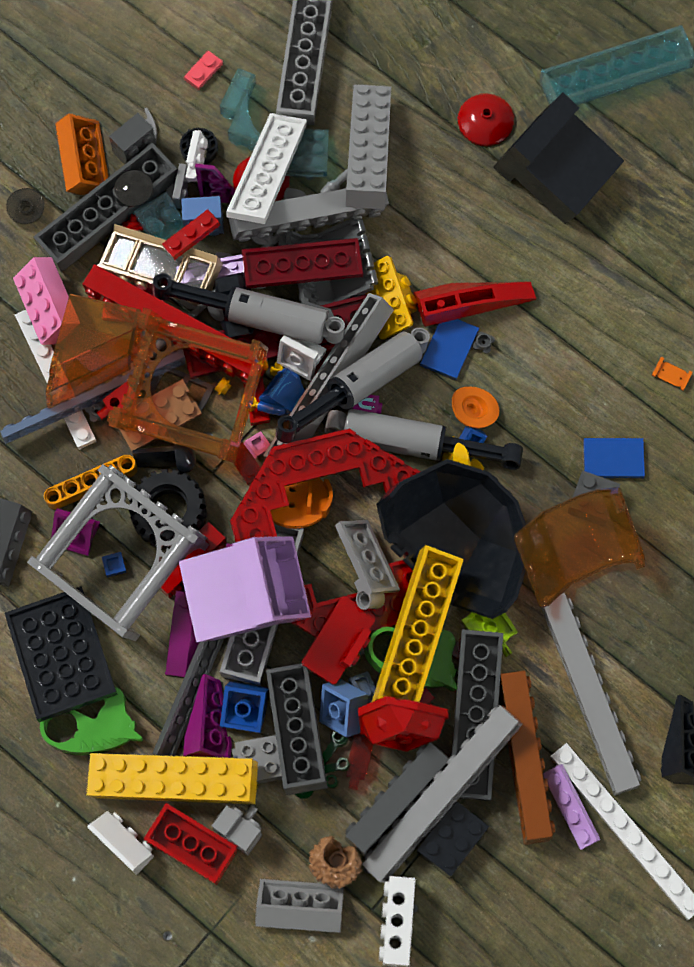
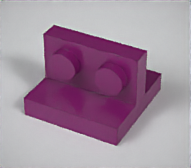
(83, 541)

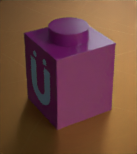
(370, 404)

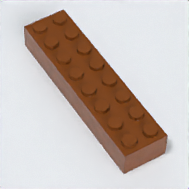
(525, 760)

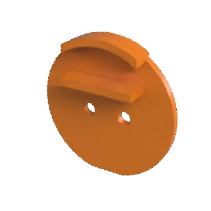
(311, 503)

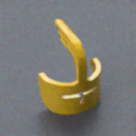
(461, 455)

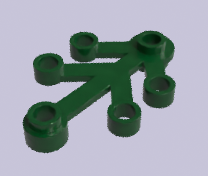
(333, 767)

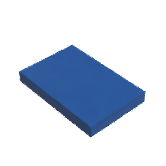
(449, 348)
(614, 457)

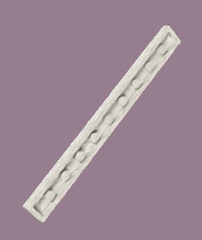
(626, 830)

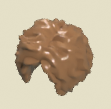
(333, 863)

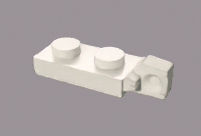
(195, 154)

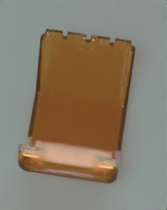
(577, 541)

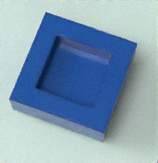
(114, 564)

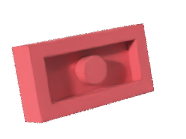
(203, 70)

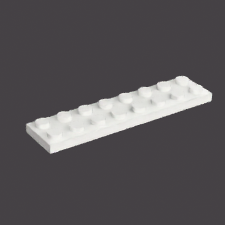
(266, 168)

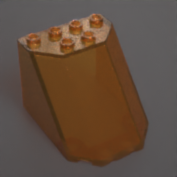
(92, 347)

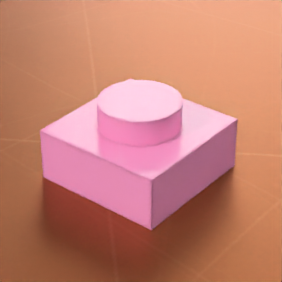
(257, 444)

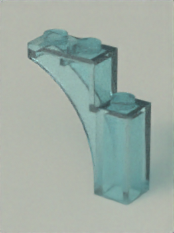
(235, 107)

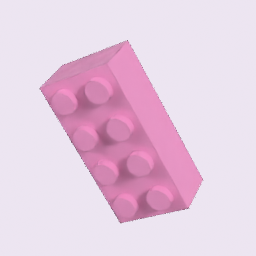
(43, 297)

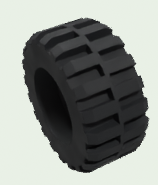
(170, 483)

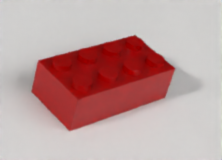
(191, 844)

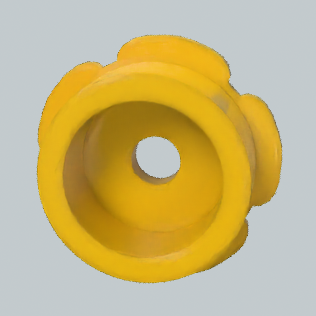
(223, 386)

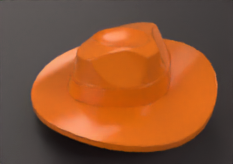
(475, 407)

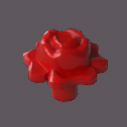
(132, 224)

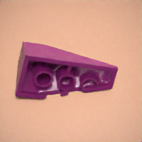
(213, 183)
(182, 638)
(204, 734)

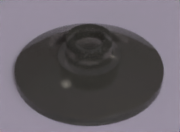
(25, 198)

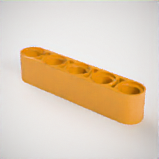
(80, 482)

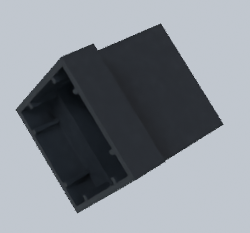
(560, 160)

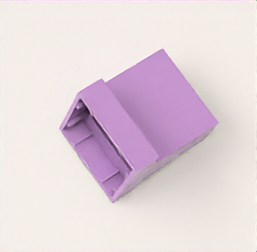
(244, 588)

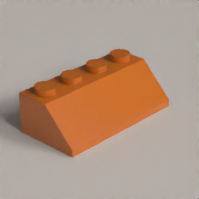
(81, 153)

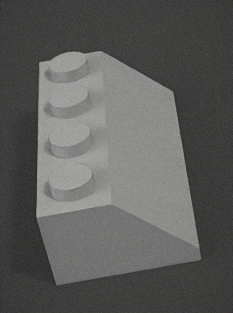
(299, 906)

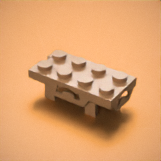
(172, 405)

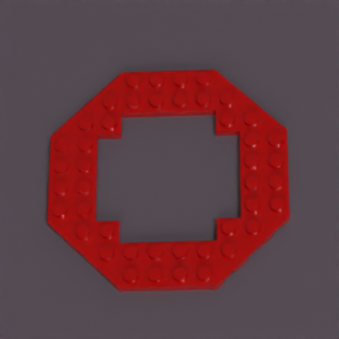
(311, 460)

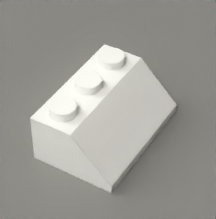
(122, 841)

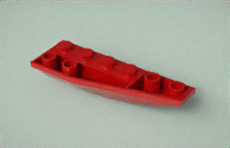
(468, 299)

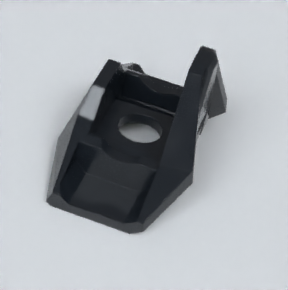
(224, 286)

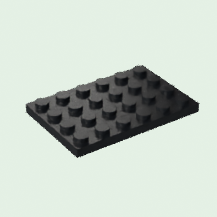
(59, 655)

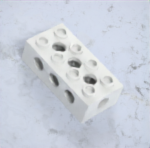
(404, 888)

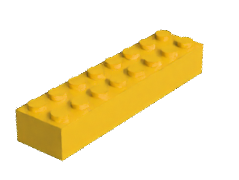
(419, 625)
(172, 778)

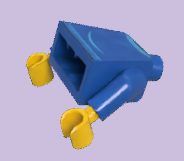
(281, 393)

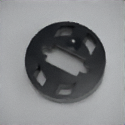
(211, 152)

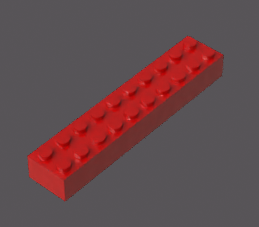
(112, 289)

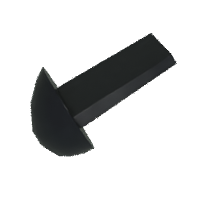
(166, 456)

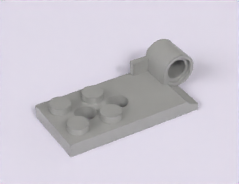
(373, 573)

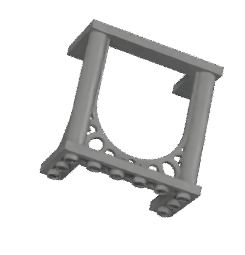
(184, 543)

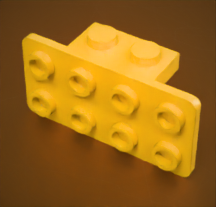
(397, 293)

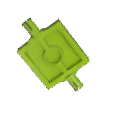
(500, 624)

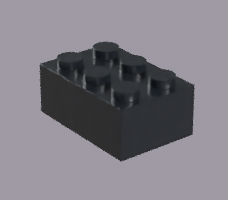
(452, 839)

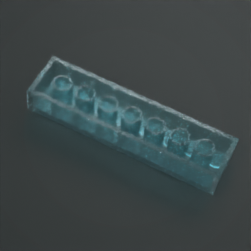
(619, 67)

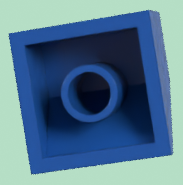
(244, 706)

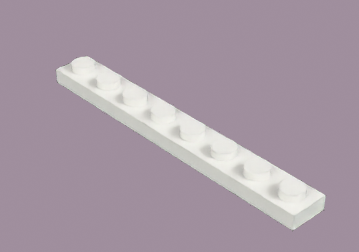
(43, 354)

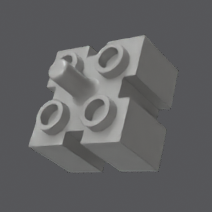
(238, 828)

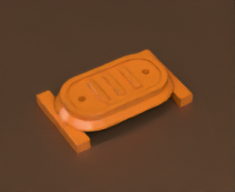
(672, 374)

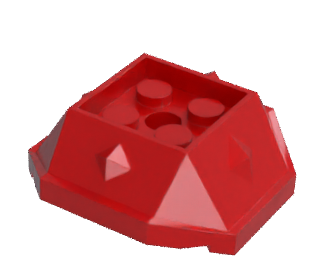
(401, 723)

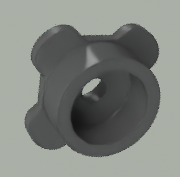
(483, 337)

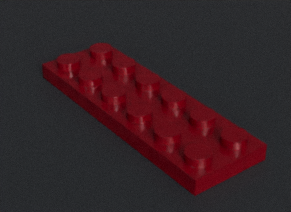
(302, 263)

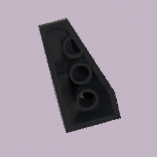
(679, 746)

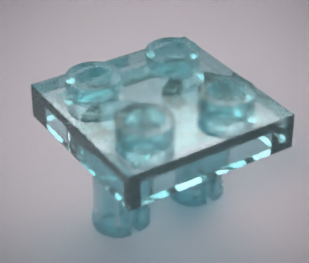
(159, 217)

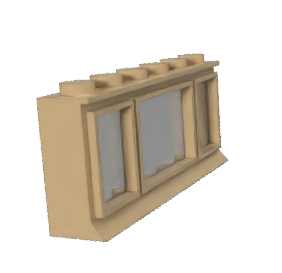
(141, 257)

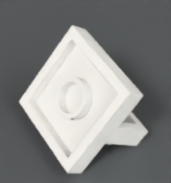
(300, 356)

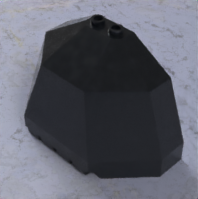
(465, 516)

